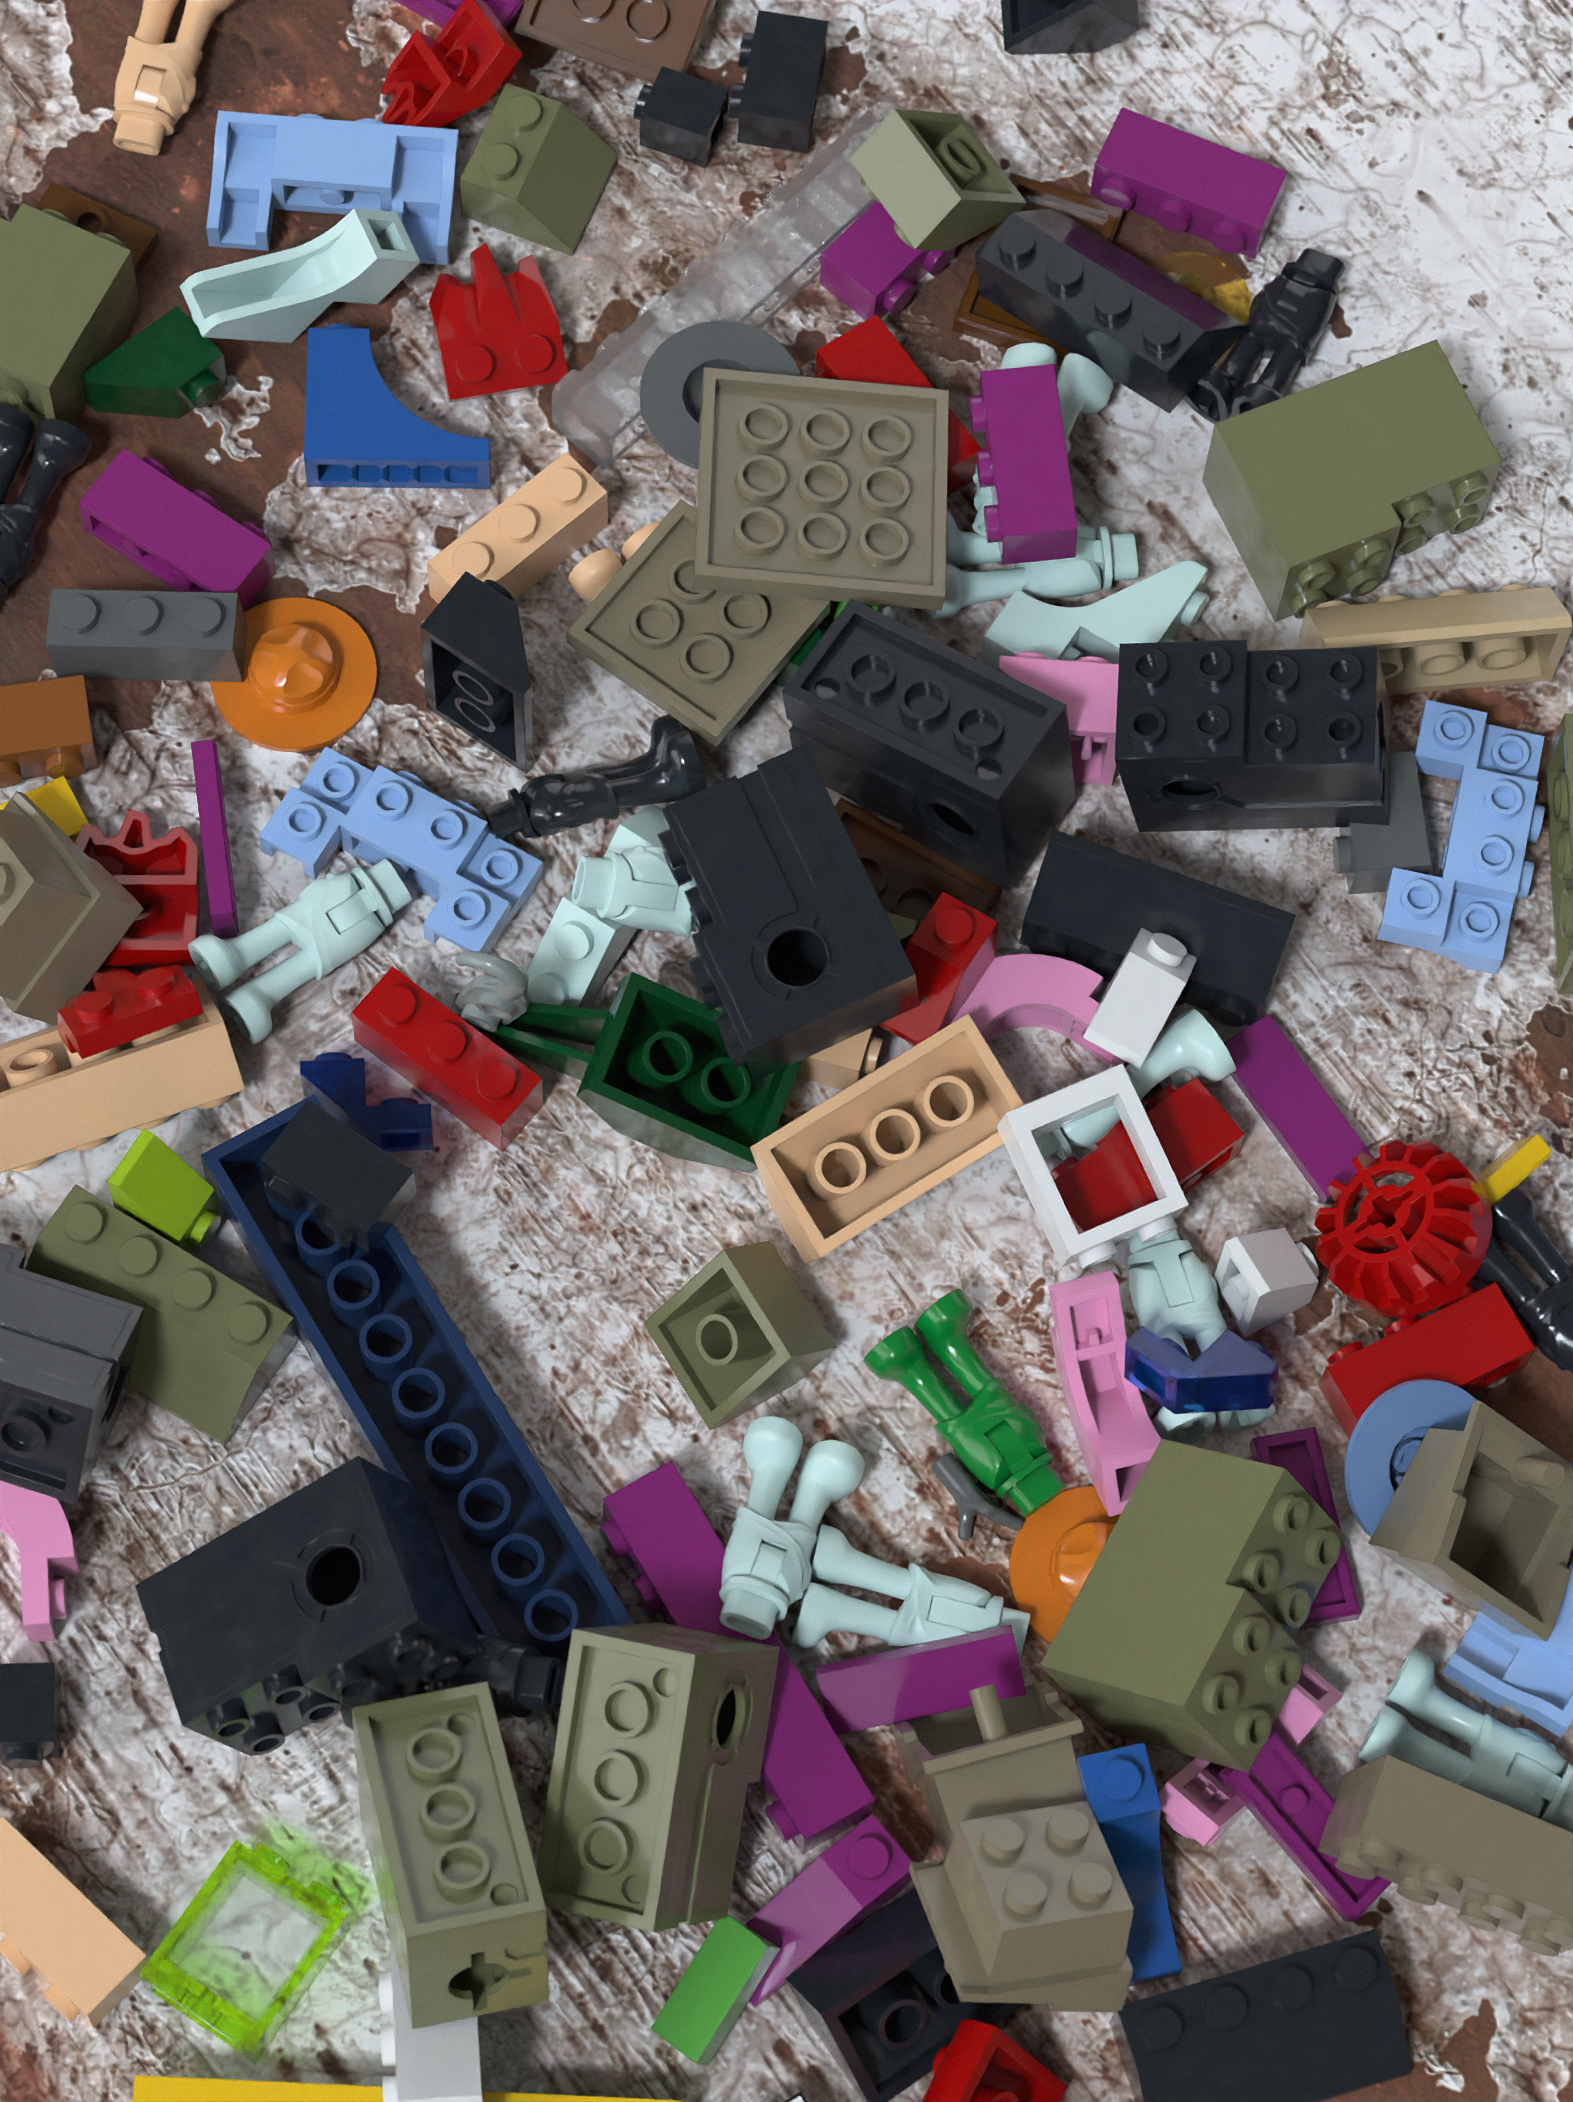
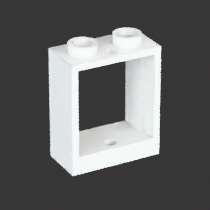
(1095, 1246)

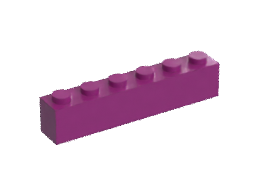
(680, 1574)

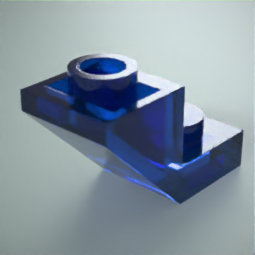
(343, 1092)
(1223, 1378)

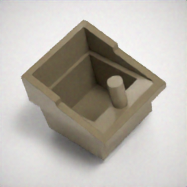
(55, 913)
(1486, 1522)
(992, 1757)
(1031, 1911)

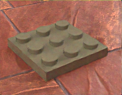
(686, 647)

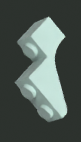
(287, 290)
(1138, 614)
(578, 942)

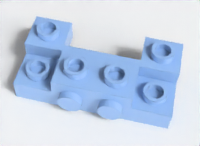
(330, 169)
(427, 840)
(1483, 861)
(1521, 1670)

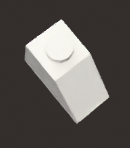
(1140, 996)
(1264, 1278)

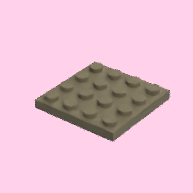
(821, 489)

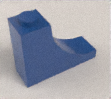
(365, 436)
(1128, 1814)

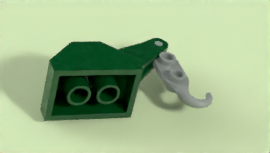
(653, 1066)

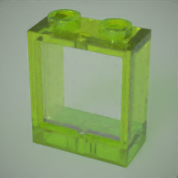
(250, 1941)

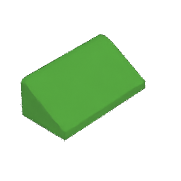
(714, 1990)

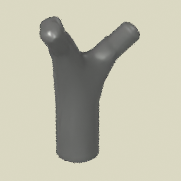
(970, 1497)

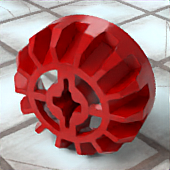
(1409, 1242)

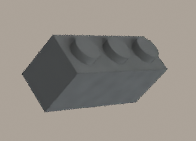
(146, 635)

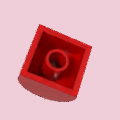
(989, 2067)

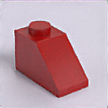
(948, 959)

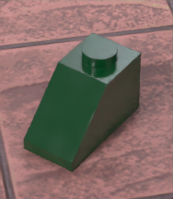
(158, 371)

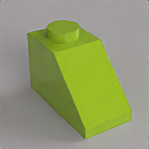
(165, 1194)

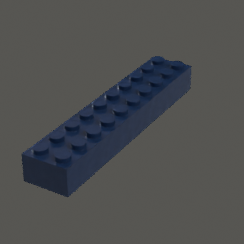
(422, 1409)

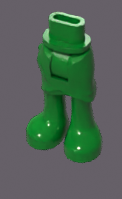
(994, 1433)

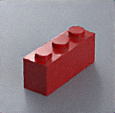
(875, 356)
(447, 1059)
(1112, 1180)
(1465, 1343)

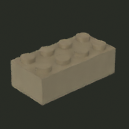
(1456, 1851)

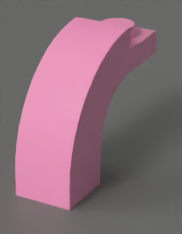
(1037, 993)
(1102, 1404)
(46, 1551)
(1199, 1800)

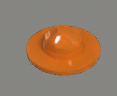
(303, 676)
(1056, 1556)

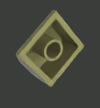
(536, 171)
(934, 179)
(739, 1333)

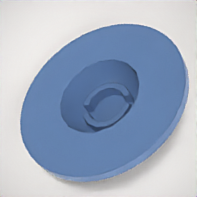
(1390, 1437)

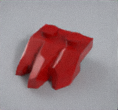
(452, 73)
(496, 330)
(163, 881)
(126, 1008)

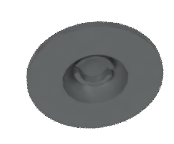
(675, 371)

